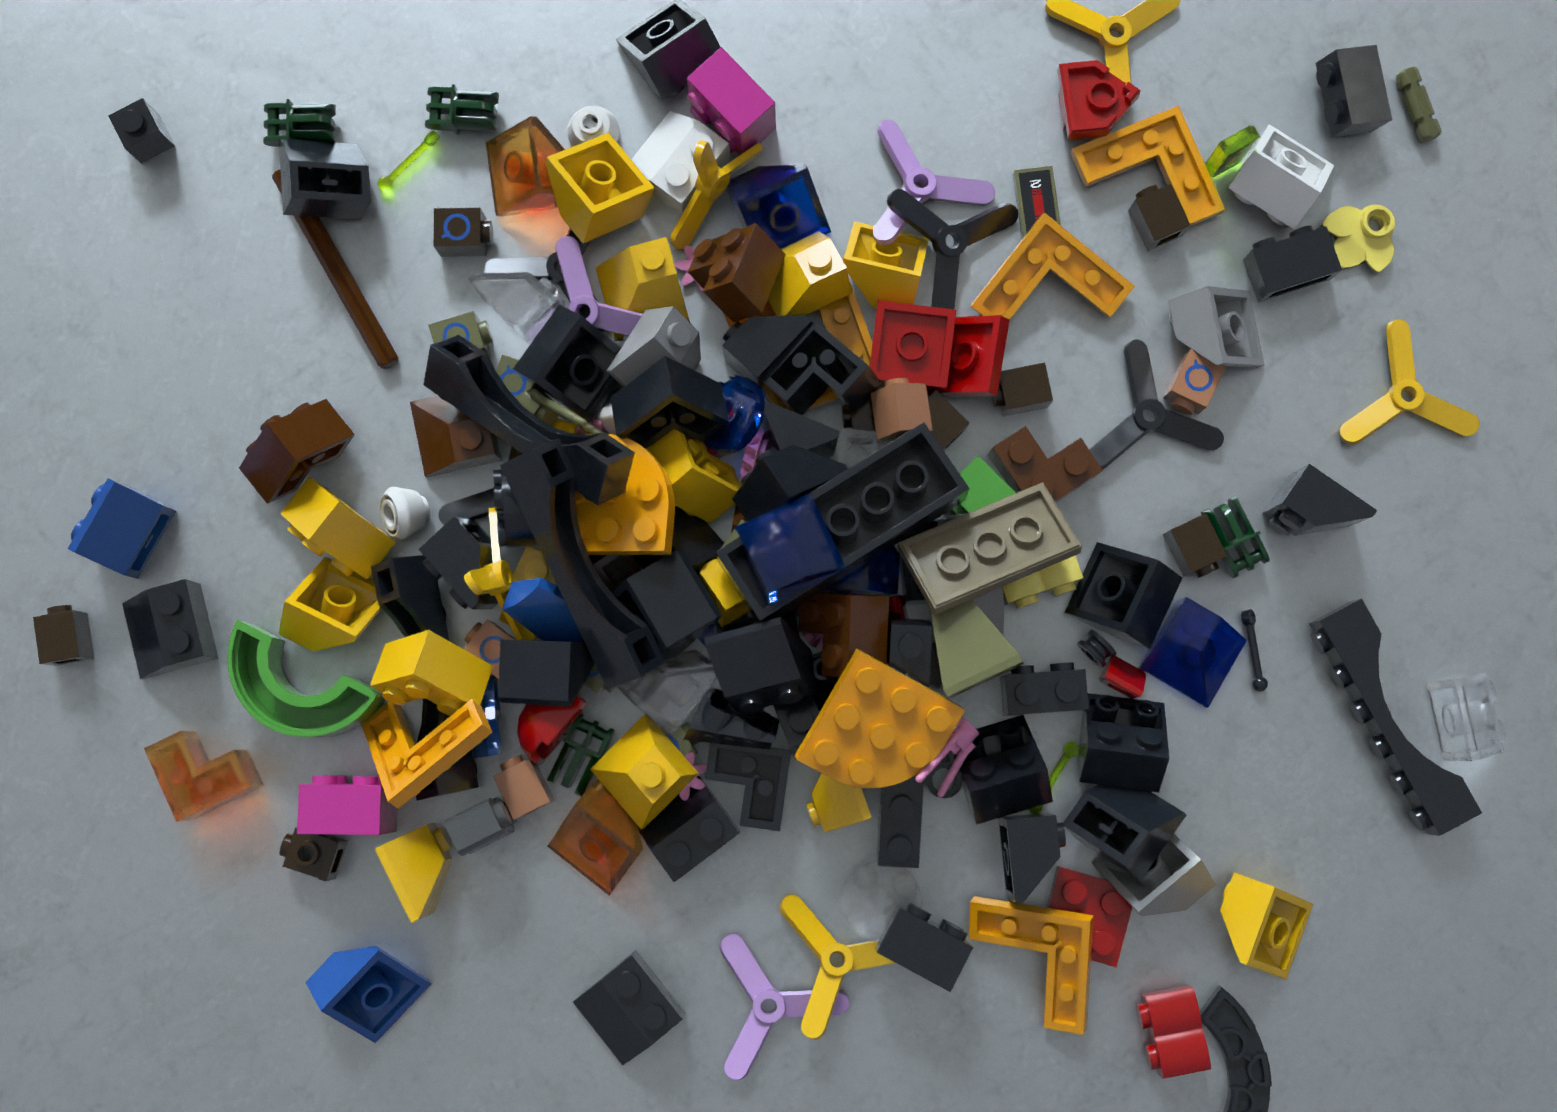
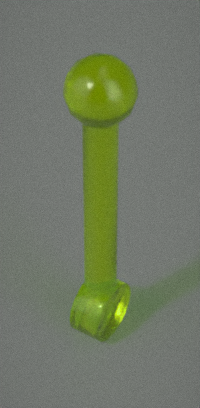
(385, 182)
(1070, 750)

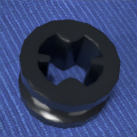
(1096, 648)

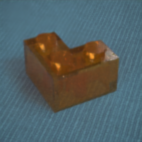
(195, 783)

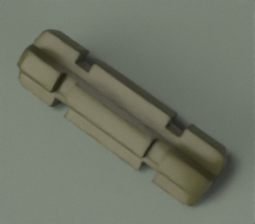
(1418, 104)

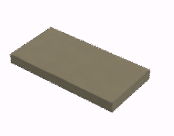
(988, 548)

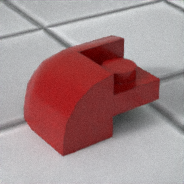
(544, 728)

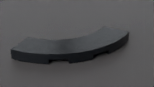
(1242, 1051)

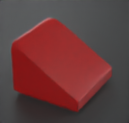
(1123, 677)

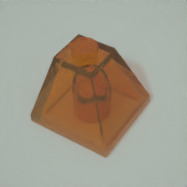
(519, 168)
(598, 838)

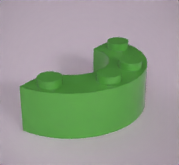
(271, 700)

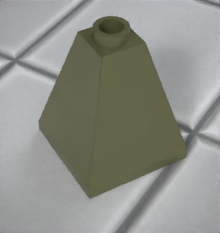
(970, 648)

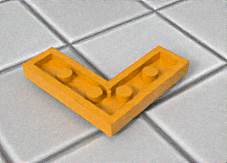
(1159, 138)
(1054, 249)
(846, 324)
(411, 767)
(1057, 932)

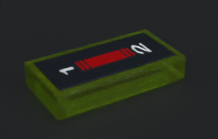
(1232, 151)

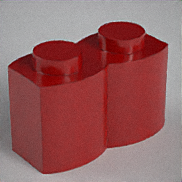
(1174, 1031)

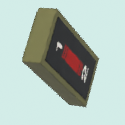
(1035, 195)

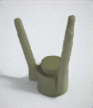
(548, 410)

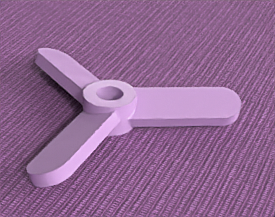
(935, 186)
(580, 291)
(759, 1021)

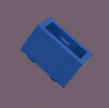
(121, 528)

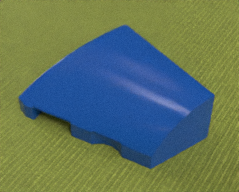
(541, 610)
(491, 706)

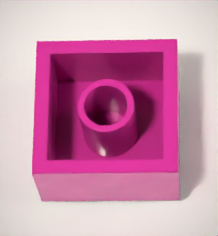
(731, 102)
(345, 808)

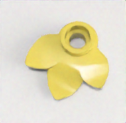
(1357, 241)

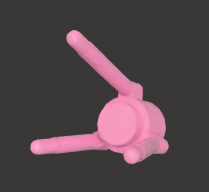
(960, 741)

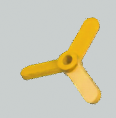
(1099, 26)
(709, 186)
(1392, 403)
(496, 579)
(829, 977)

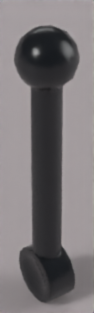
(1248, 619)

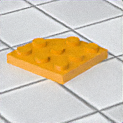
(636, 520)
(877, 726)

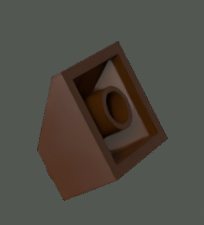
(450, 439)

